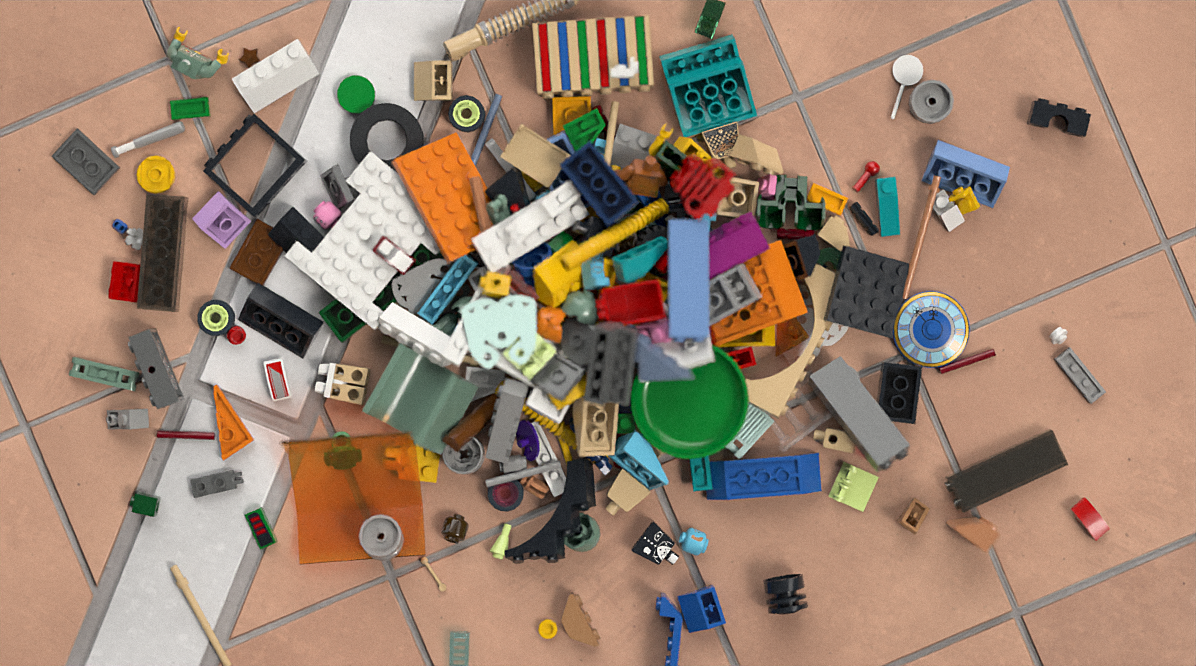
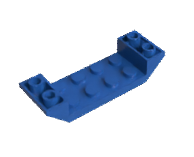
(765, 477)
(668, 609)

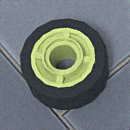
(461, 104)
(205, 314)

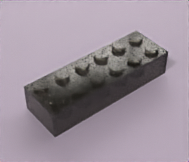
(162, 252)

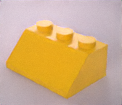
(554, 282)

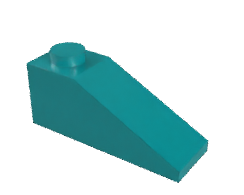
(887, 206)
(639, 260)

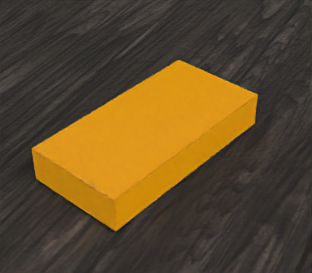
(834, 202)

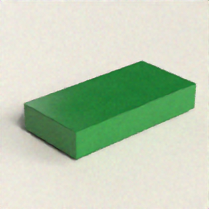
(190, 108)

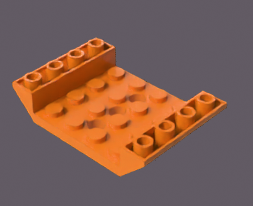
(779, 293)

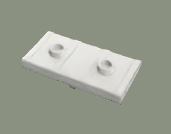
(687, 353)

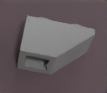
(127, 419)

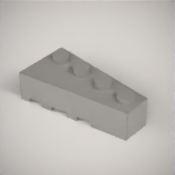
(505, 420)

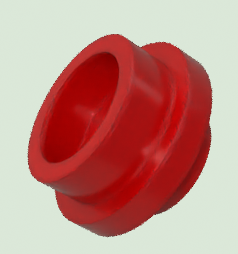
(236, 335)

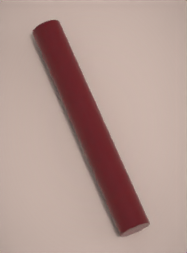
(967, 361)
(186, 435)

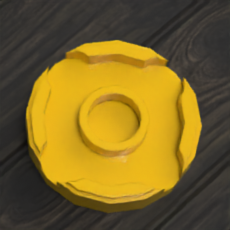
(156, 174)

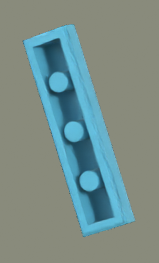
(447, 288)

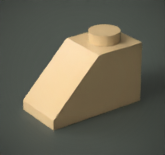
(834, 233)

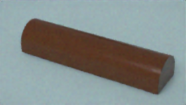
(471, 424)

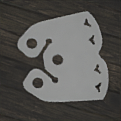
(419, 286)

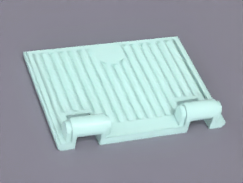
(753, 428)

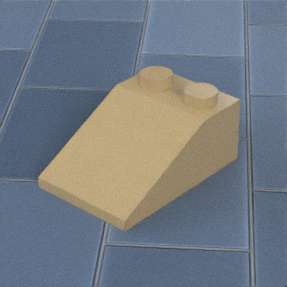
(595, 427)

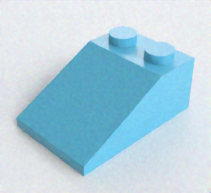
(639, 460)

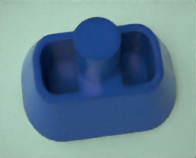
(119, 226)

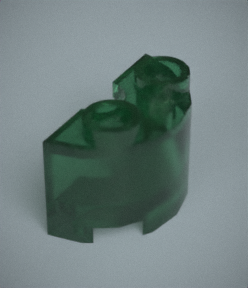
(831, 255)

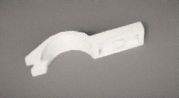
(542, 211)

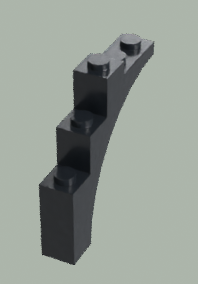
(565, 521)

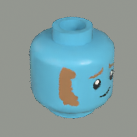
(693, 541)

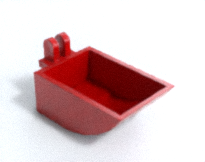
(631, 303)

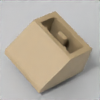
(433, 81)
(757, 155)

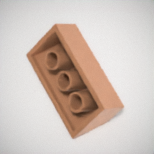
(977, 531)

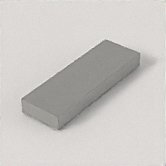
(1080, 375)

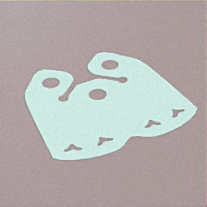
(497, 318)

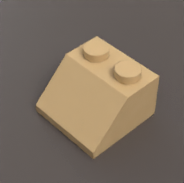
(741, 200)

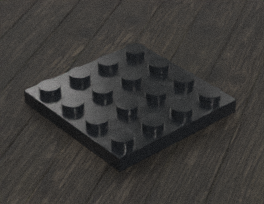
(866, 291)

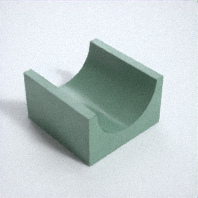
(420, 398)

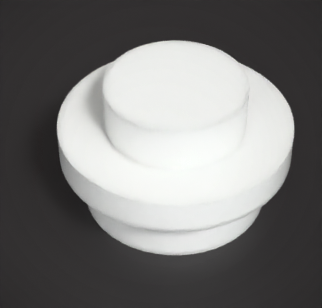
(1058, 336)

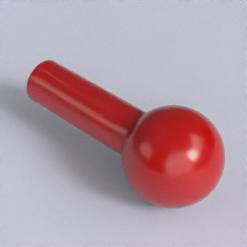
(871, 169)

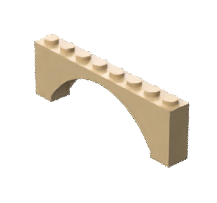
(774, 391)

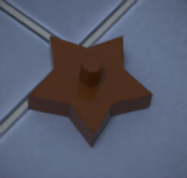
(250, 57)

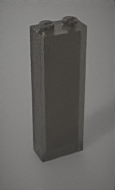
(1005, 471)

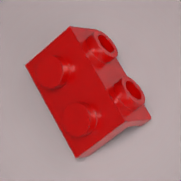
(124, 281)

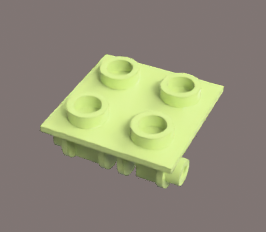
(540, 356)
(853, 486)

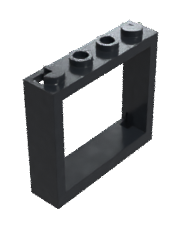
(283, 180)

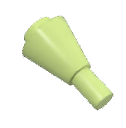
(501, 543)

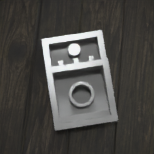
(731, 293)

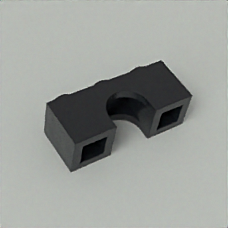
(1075, 120)

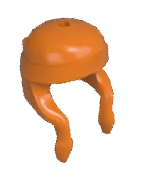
(548, 323)

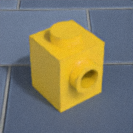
(494, 285)

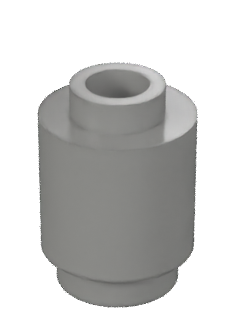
(515, 464)

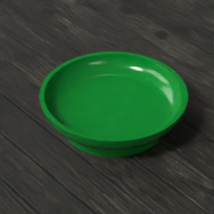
(693, 414)

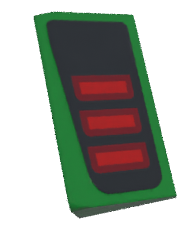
(261, 528)

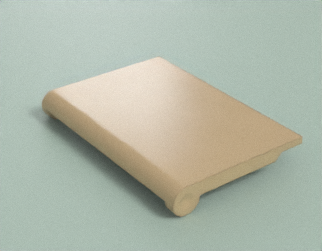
(534, 155)

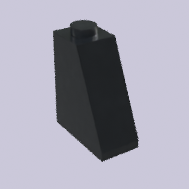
(512, 187)

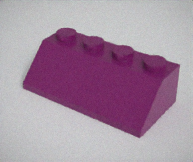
(735, 244)

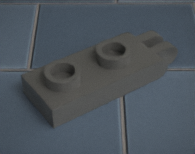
(215, 483)

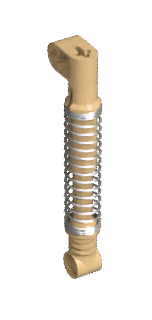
(507, 23)

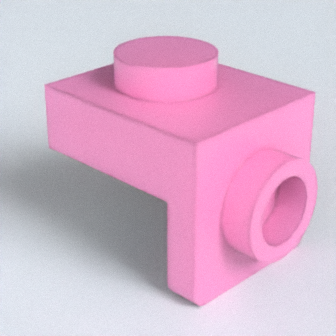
(767, 187)

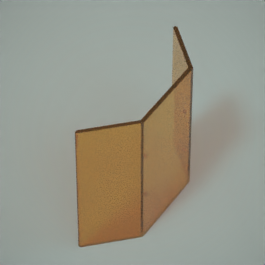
(348, 481)

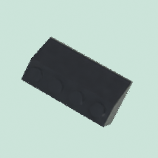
(294, 228)
(280, 320)

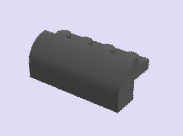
(611, 364)

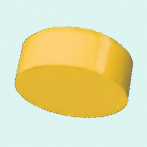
(547, 628)

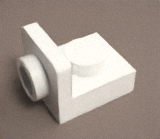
(621, 71)

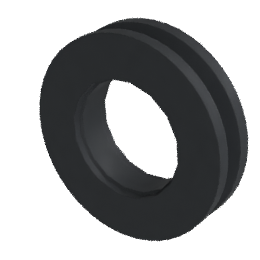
(380, 113)

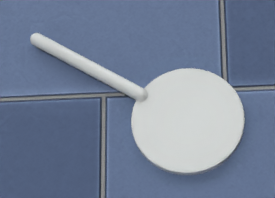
(906, 71)

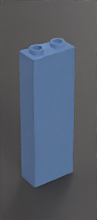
(688, 280)

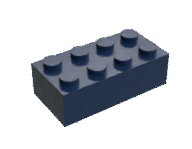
(599, 184)

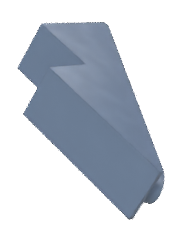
(655, 364)

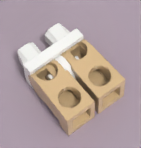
(337, 382)

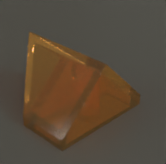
(789, 335)

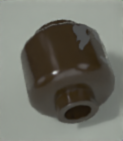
(454, 529)

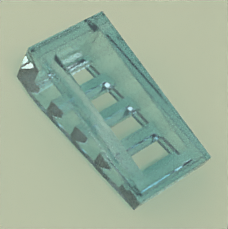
(459, 634)

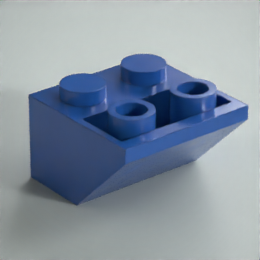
(701, 609)

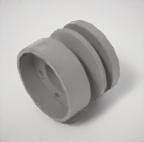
(465, 466)

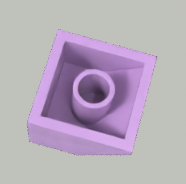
(221, 220)

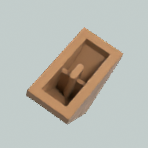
(913, 515)

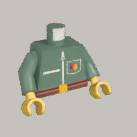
(192, 62)

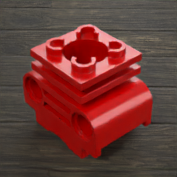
(699, 182)

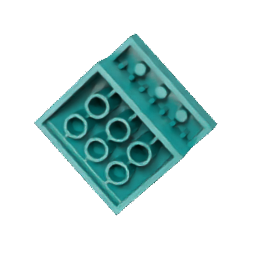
(708, 85)

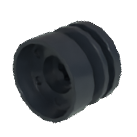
(785, 594)

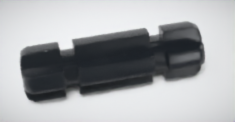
(864, 219)

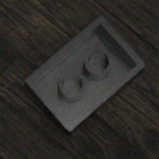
(899, 391)

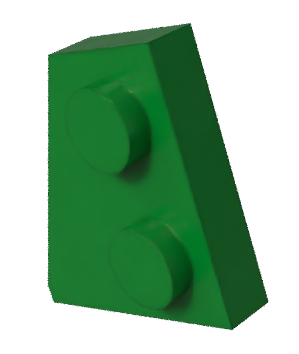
(584, 129)

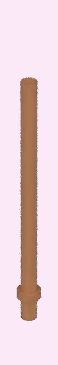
(921, 234)

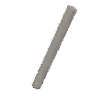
(523, 473)

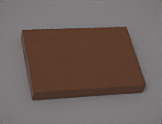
(257, 254)

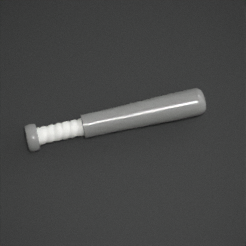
(158, 135)

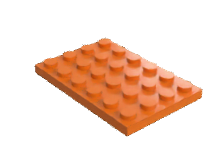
(442, 192)

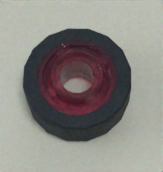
(506, 504)

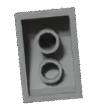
(630, 145)

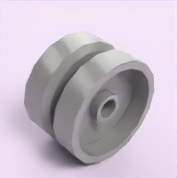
(941, 96)
(377, 527)

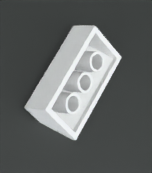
(275, 76)
(414, 333)

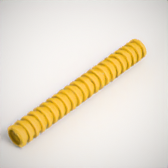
(614, 234)
(561, 430)

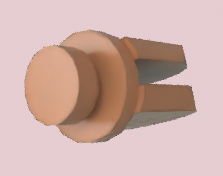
(535, 486)

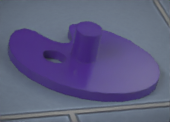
(528, 437)

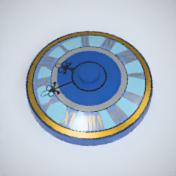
(931, 329)

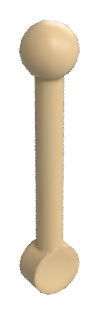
(442, 587)

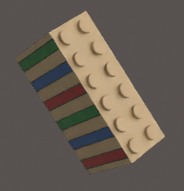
(580, 55)

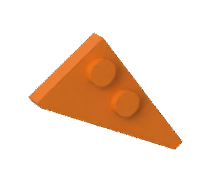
(232, 430)

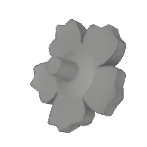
(135, 238)

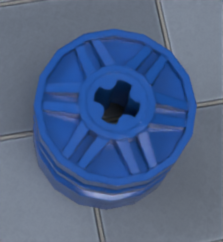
(530, 260)

